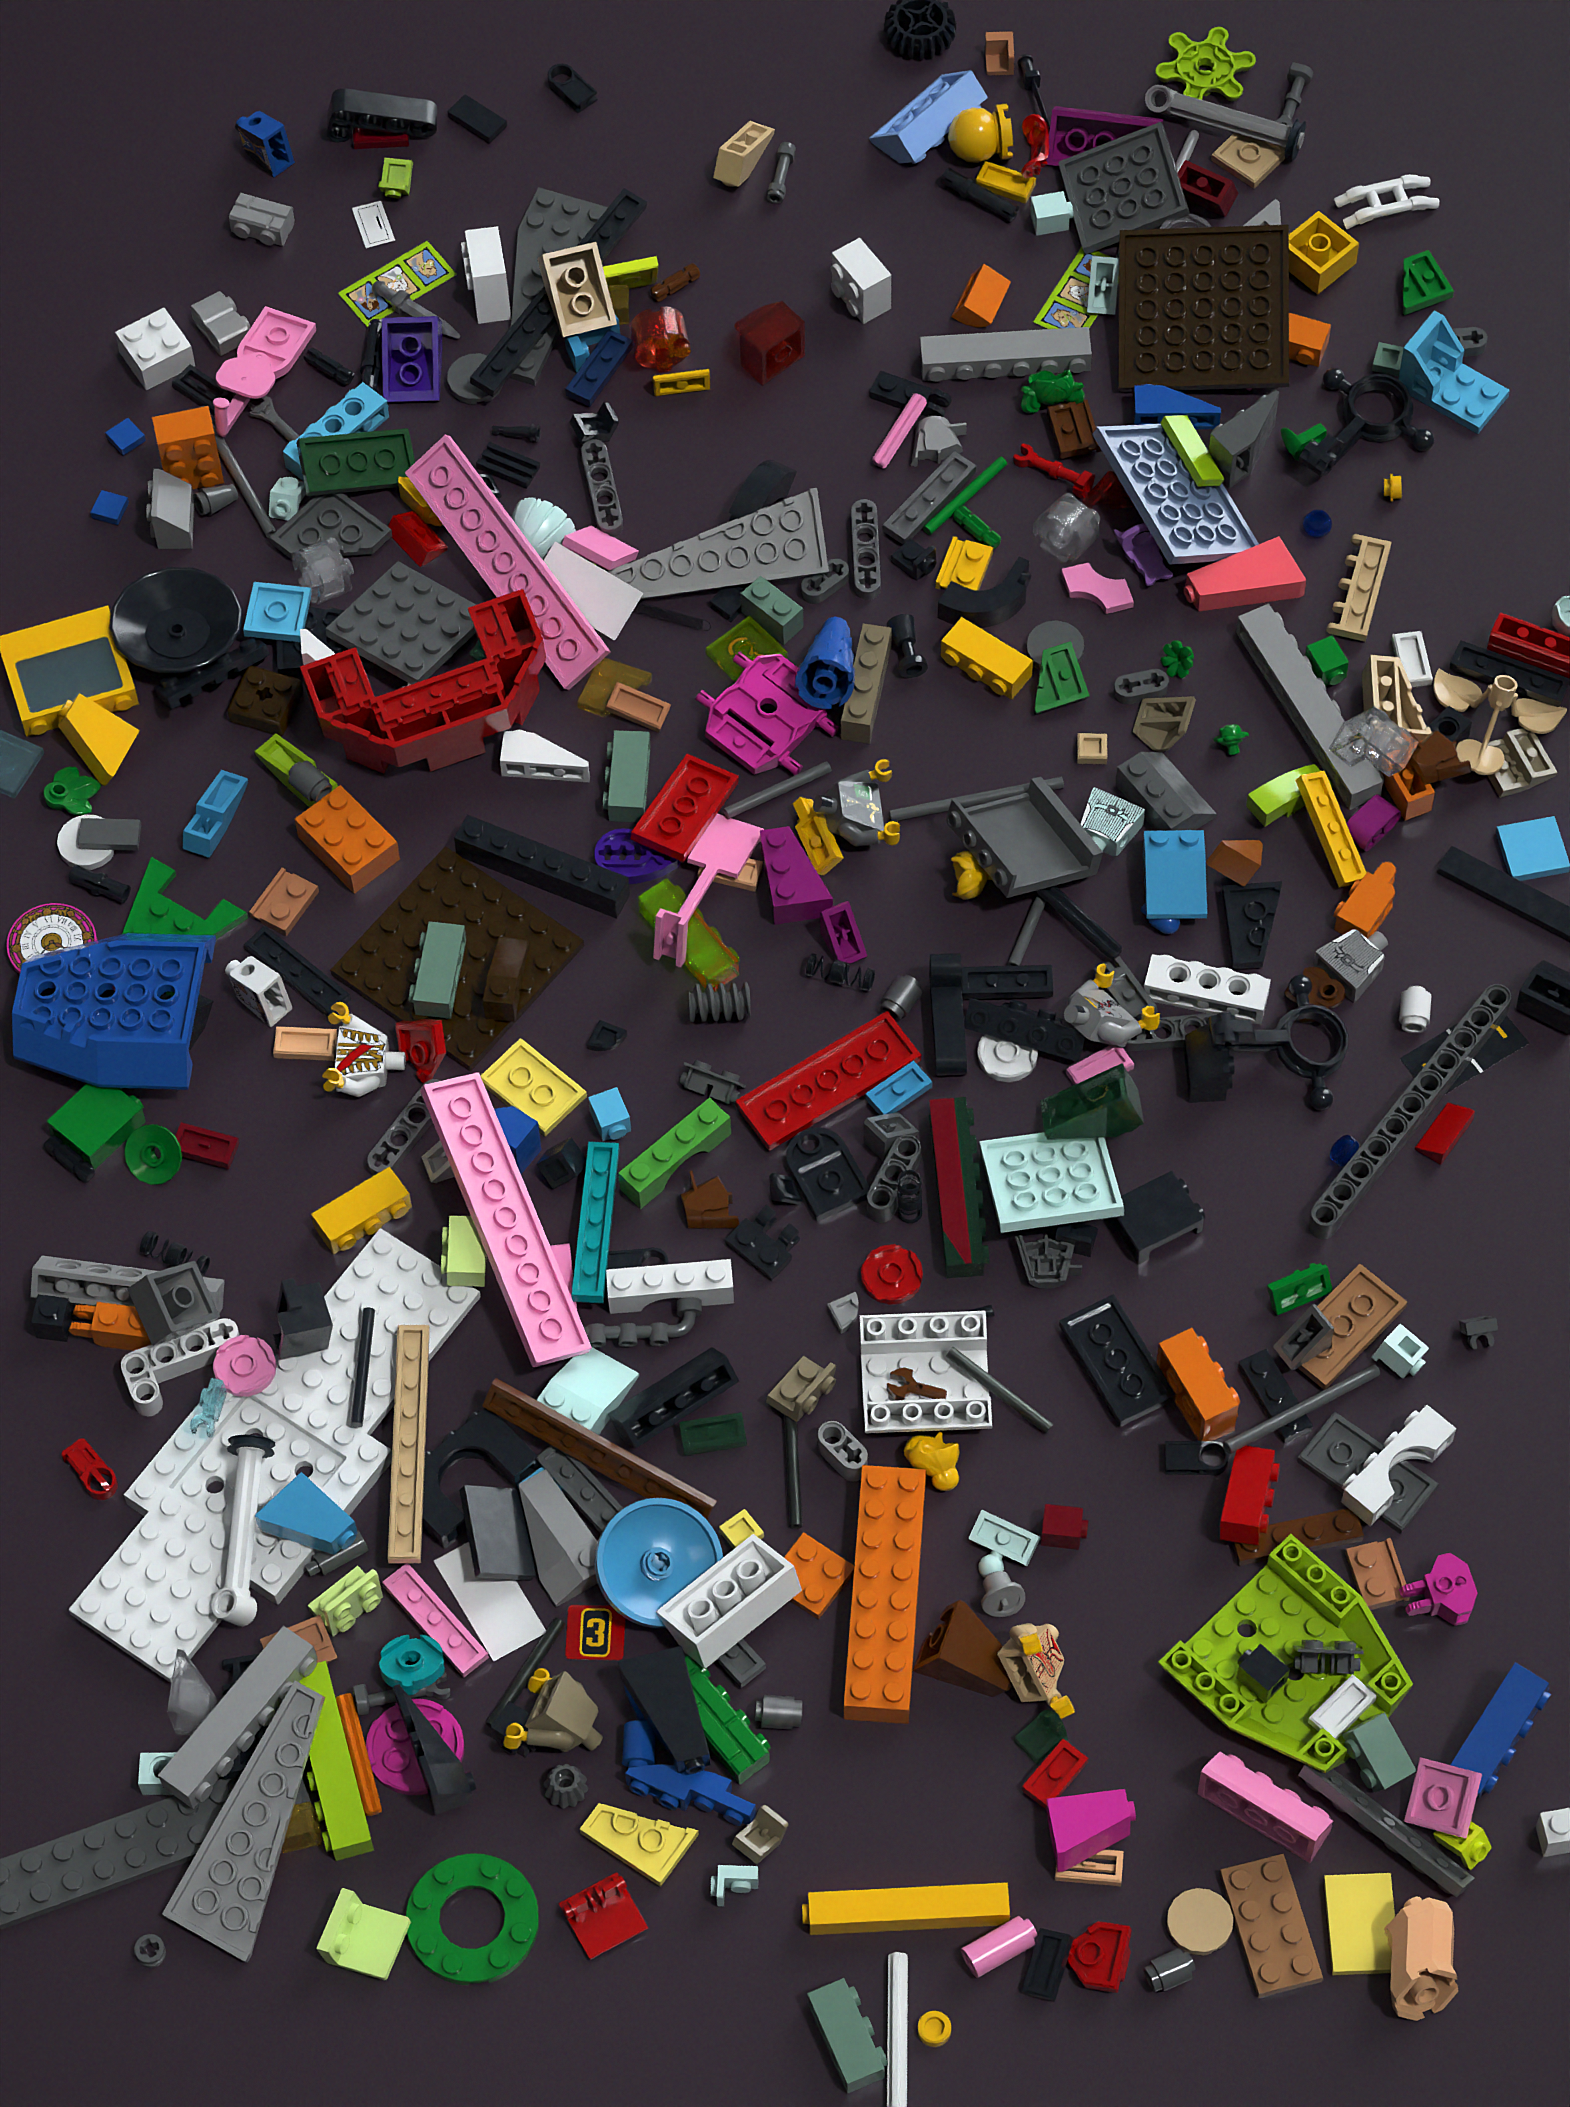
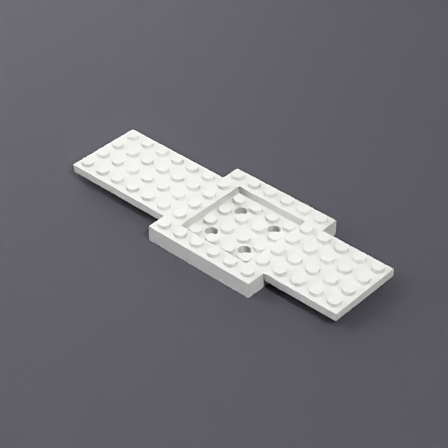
(167, 1571)

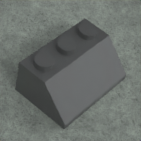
(1163, 792)

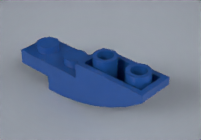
(678, 1789)

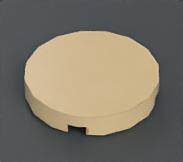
(1200, 1921)

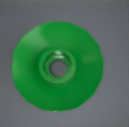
(142, 1158)

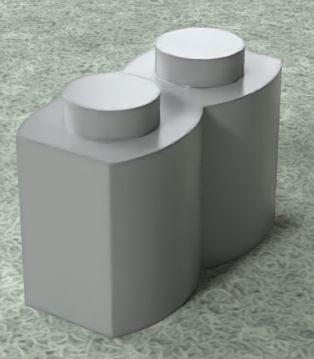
(220, 322)

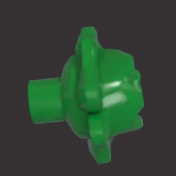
(1231, 736)

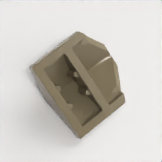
(1163, 721)

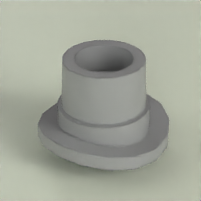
(1002, 1596)

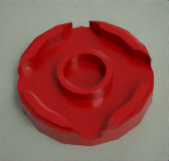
(891, 1274)

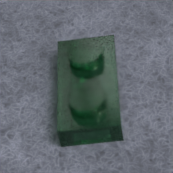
(713, 1433)

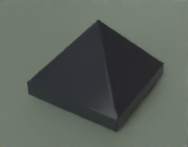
(784, 1189)

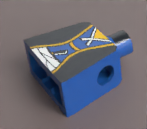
(265, 142)

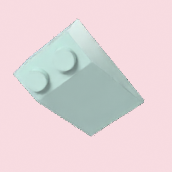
(589, 1389)

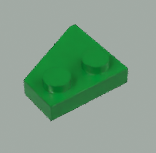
(1423, 283)
(1059, 679)

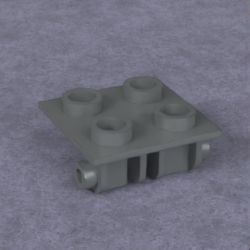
(1345, 1656)

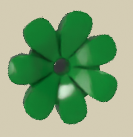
(1178, 658)

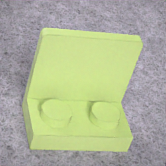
(347, 1600)
(362, 1936)

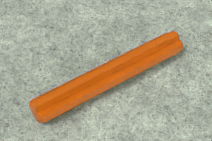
(358, 1754)

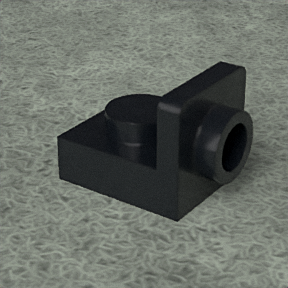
(915, 559)

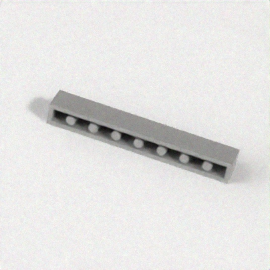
(1305, 701)

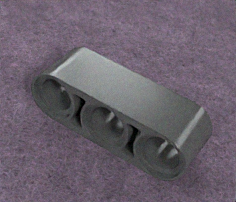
(894, 1164)

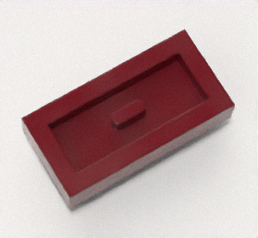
(207, 1145)

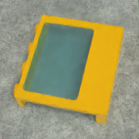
(61, 661)

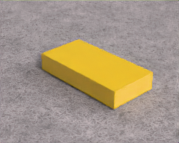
(1005, 182)

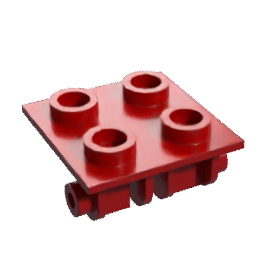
(603, 1915)

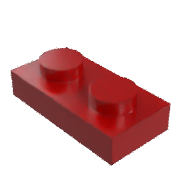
(1055, 1773)

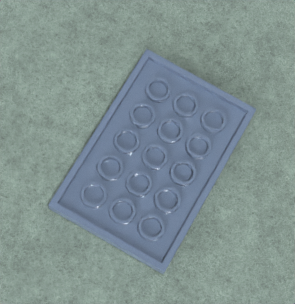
(1184, 519)

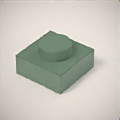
(1388, 359)

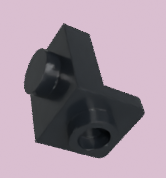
(595, 425)

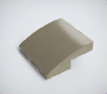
(1524, 763)

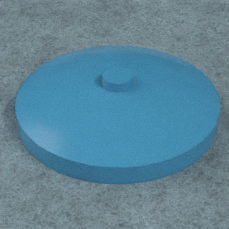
(653, 1555)

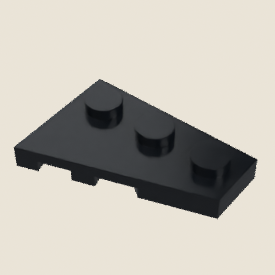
(1250, 921)

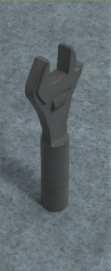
(267, 412)

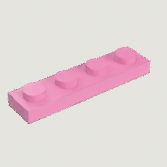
(435, 1619)

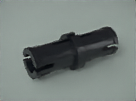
(99, 884)

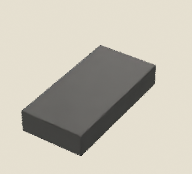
(109, 834)

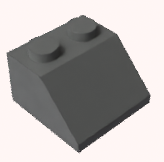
(173, 1302)

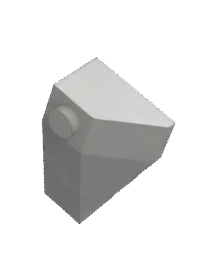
(558, 1538)

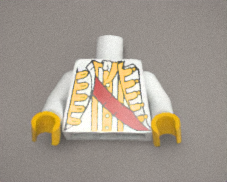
(360, 1056)

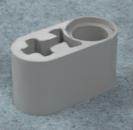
(836, 1453)

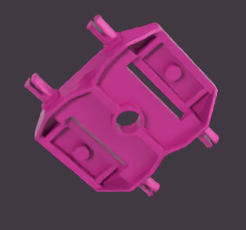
(763, 681)

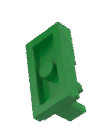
(1299, 1288)

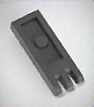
(1127, 989)

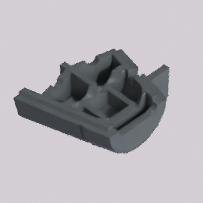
(1047, 1262)

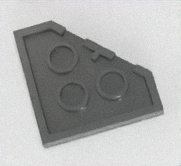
(332, 517)

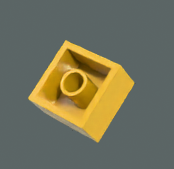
(1320, 252)

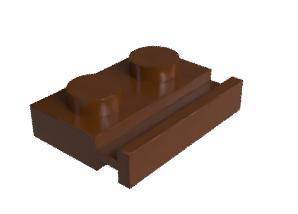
(1073, 428)

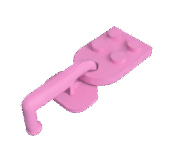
(262, 357)

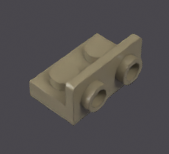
(801, 1388)

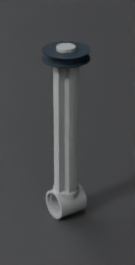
(1229, 119)

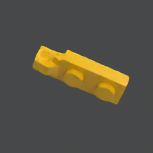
(816, 837)

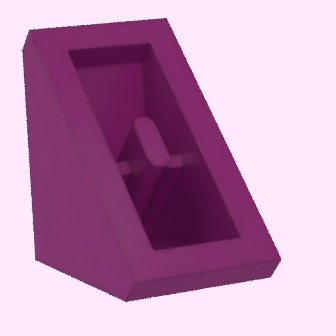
(842, 933)

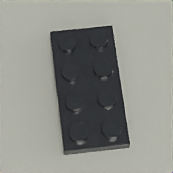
(1117, 1360)

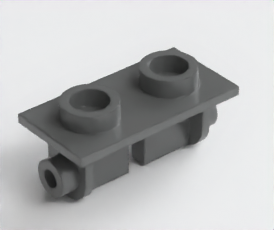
(723, 1085)

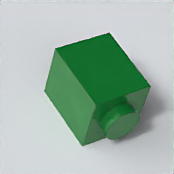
(1327, 660)

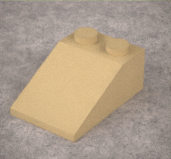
(577, 289)

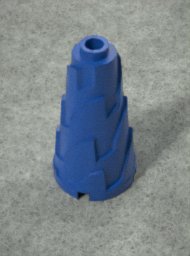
(828, 668)

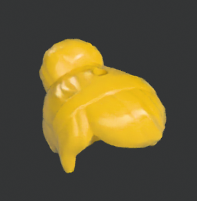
(969, 874)
(935, 1457)

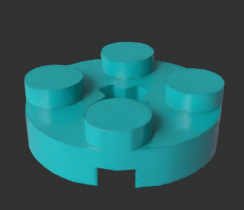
(415, 1676)

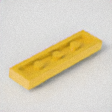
(1331, 828)

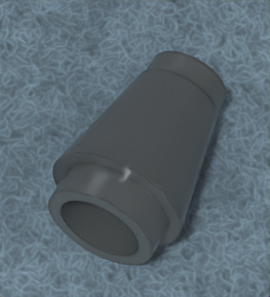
(214, 498)

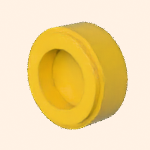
(934, 2028)

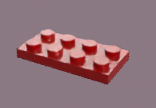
(684, 807)

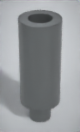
(327, 1562)

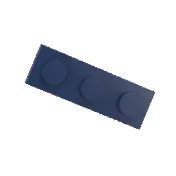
(599, 368)

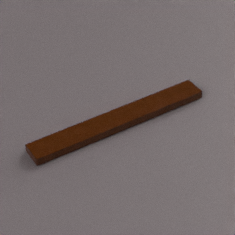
(591, 1448)

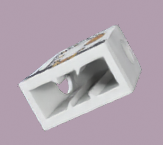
(254, 979)

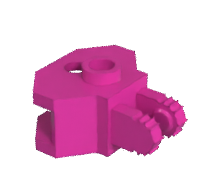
(1447, 1591)

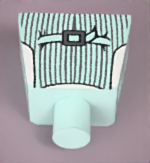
(1111, 821)

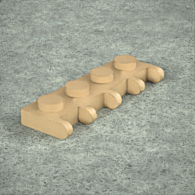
(1362, 589)

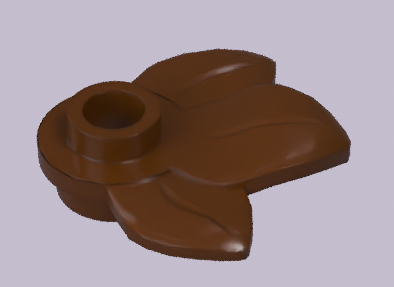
(1320, 983)

